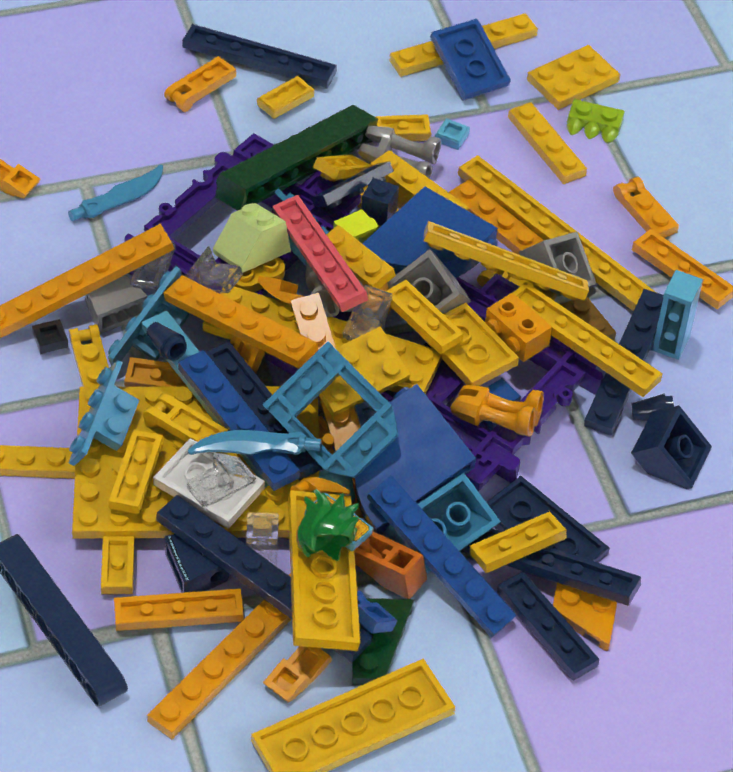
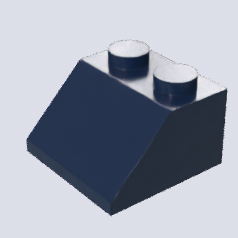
(672, 447)

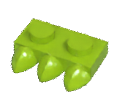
(594, 119)

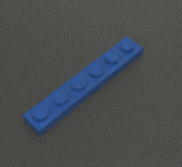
(235, 415)
(441, 556)

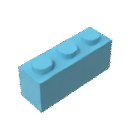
(677, 314)

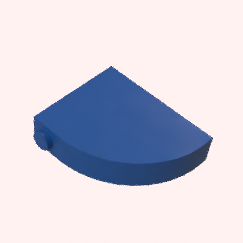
(402, 236)
(419, 459)

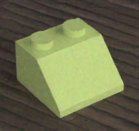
(252, 238)

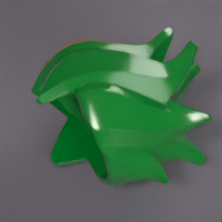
(326, 526)

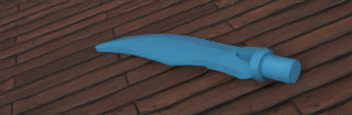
(118, 195)
(254, 442)

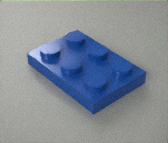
(470, 59)

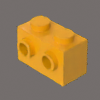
(519, 326)

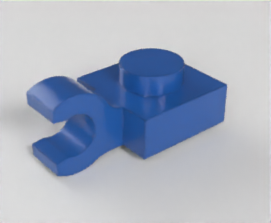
(374, 616)

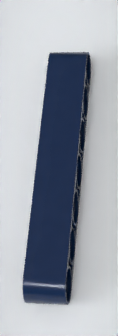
(60, 622)

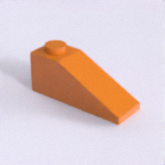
(391, 565)

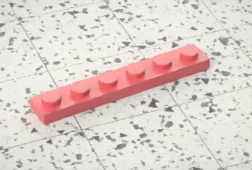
(321, 254)

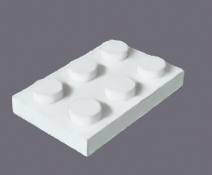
(182, 467)

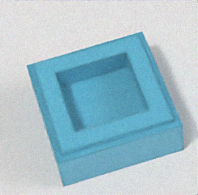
(452, 133)

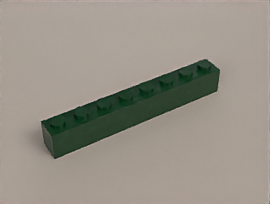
(293, 158)

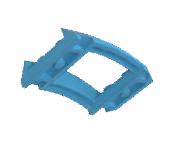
(311, 381)

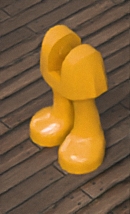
(478, 404)

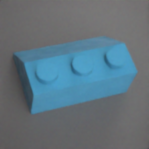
(457, 512)

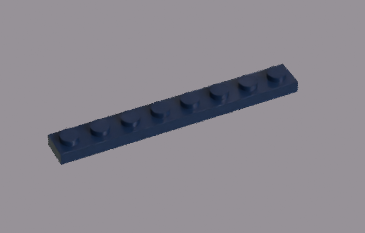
(237, 559)

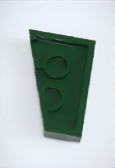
(379, 655)

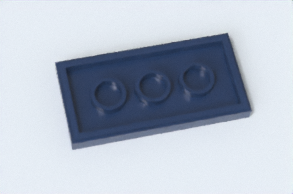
(523, 502)

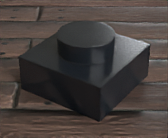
(50, 336)

